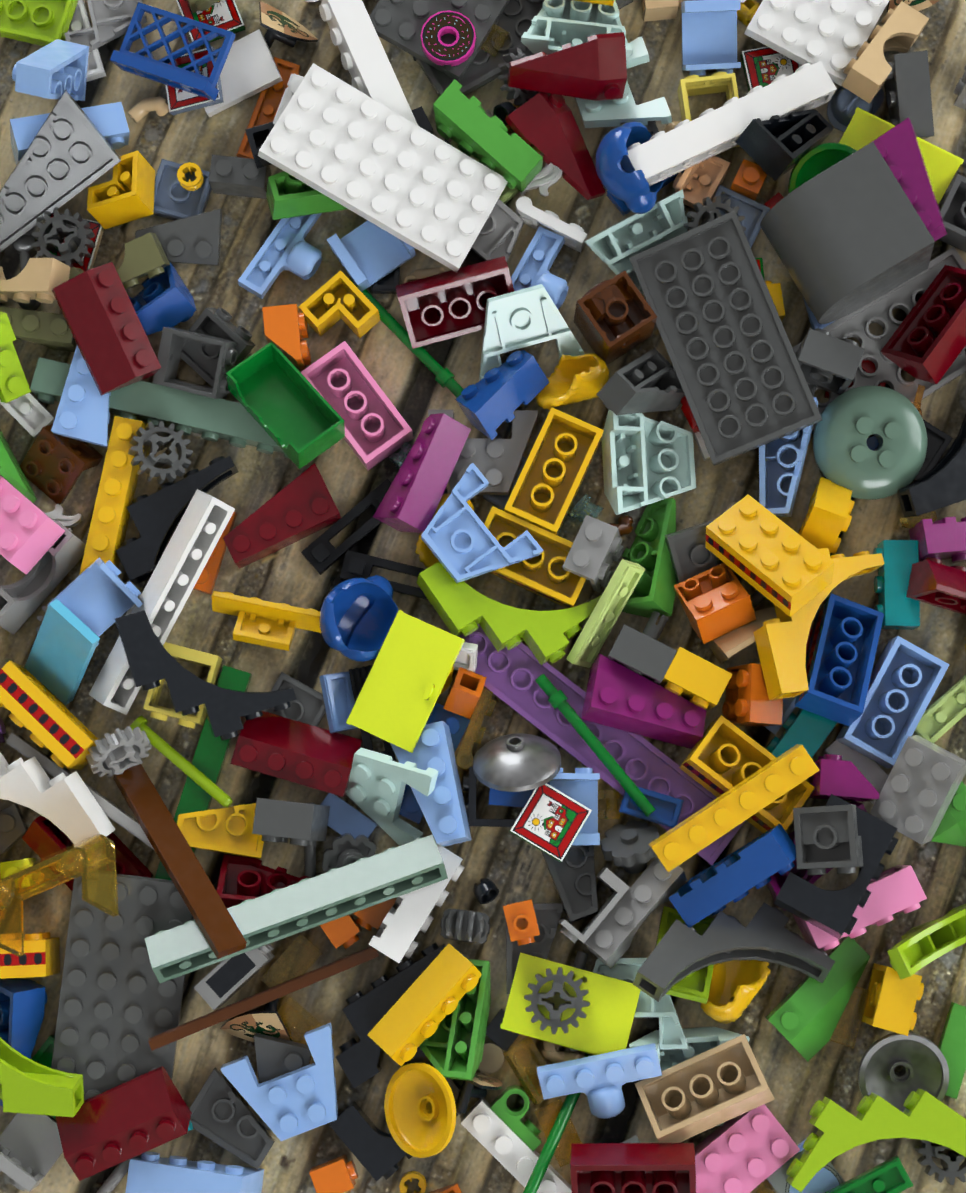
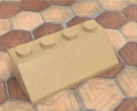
(704, 1091)

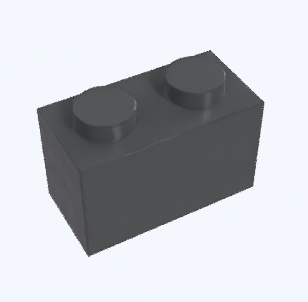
(238, 177)

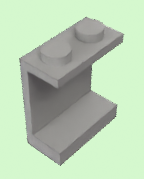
(619, 889)

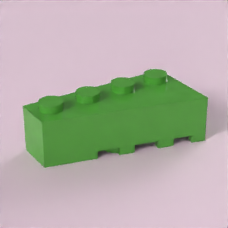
(485, 137)
(293, 198)

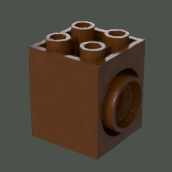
(614, 317)

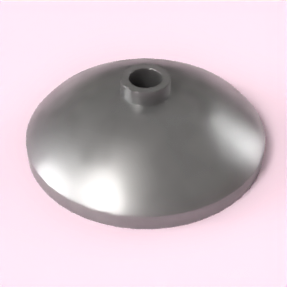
(516, 762)
(922, 1068)

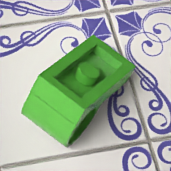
(527, 1130)

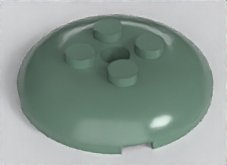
(843, 449)

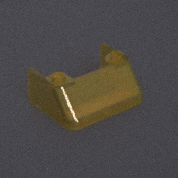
(89, 858)

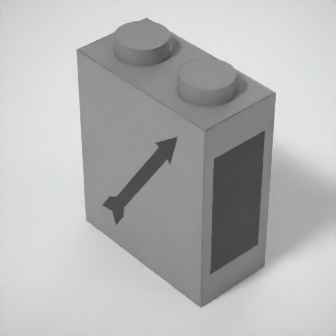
(232, 975)

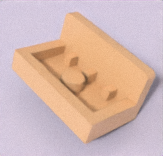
(701, 180)

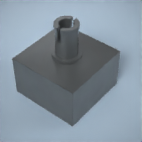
(643, 651)

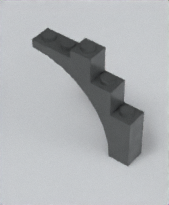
(726, 940)

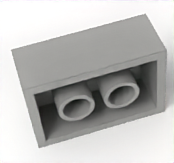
(919, 789)

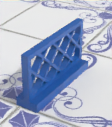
(160, 69)

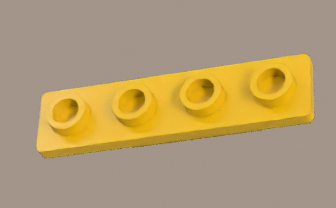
(265, 621)

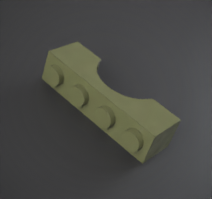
(142, 258)
(41, 328)

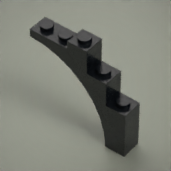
(942, 484)
(223, 706)

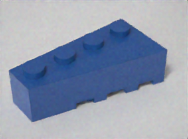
(735, 875)

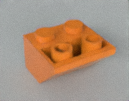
(287, 331)
(715, 602)
(748, 698)

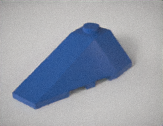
(163, 301)
(21, 1013)

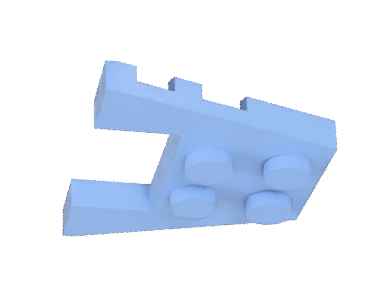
(463, 540)
(296, 1099)

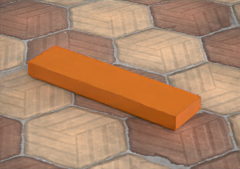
(268, 103)

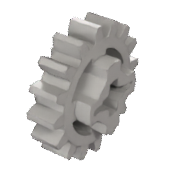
(118, 751)

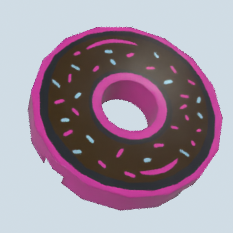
(448, 23)

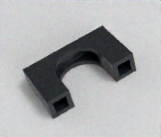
(834, 909)
(367, 1142)

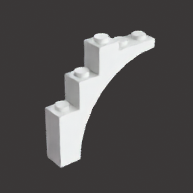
(61, 800)

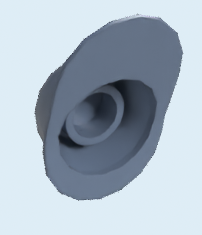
(843, 106)

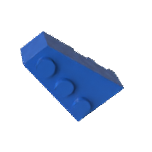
(502, 392)

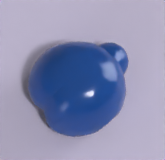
(625, 186)
(358, 617)

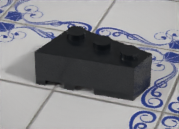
(782, 141)

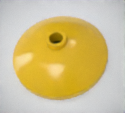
(420, 1110)

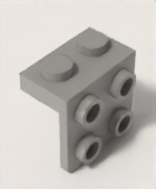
(594, 552)
(29, 1149)

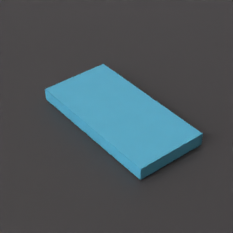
(61, 652)

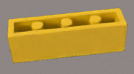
(425, 1005)

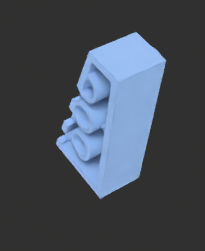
(53, 70)
(107, 118)
(781, 470)
(445, 805)
(178, 1175)

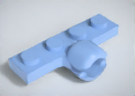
(282, 252)
(536, 263)
(600, 1077)

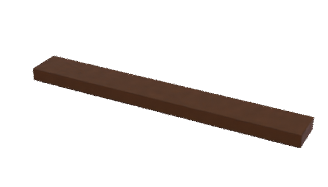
(180, 862)
(262, 998)

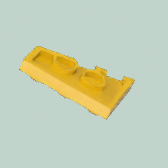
(223, 830)

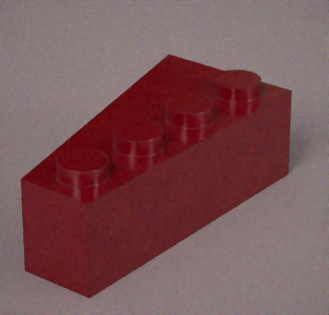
(286, 518)

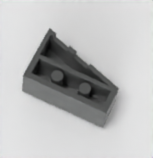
(910, 91)
(643, 386)

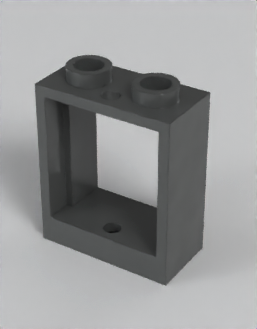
(169, 359)

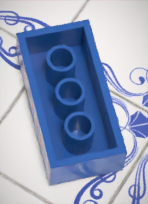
(840, 659)

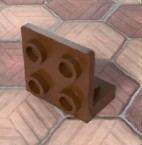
(57, 463)

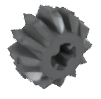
(465, 926)

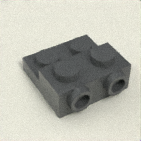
(204, 357)
(827, 839)

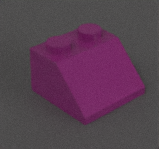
(841, 780)

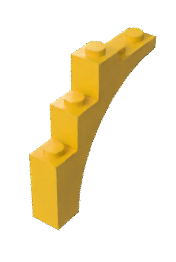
(784, 639)

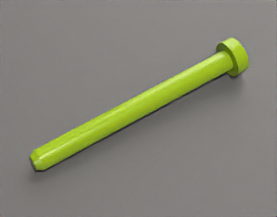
(182, 763)

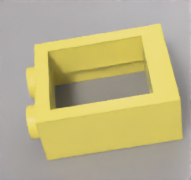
(697, 85)
(192, 656)

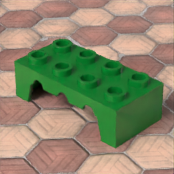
(285, 405)

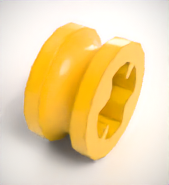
(190, 167)
(409, 1175)

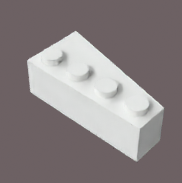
(413, 912)

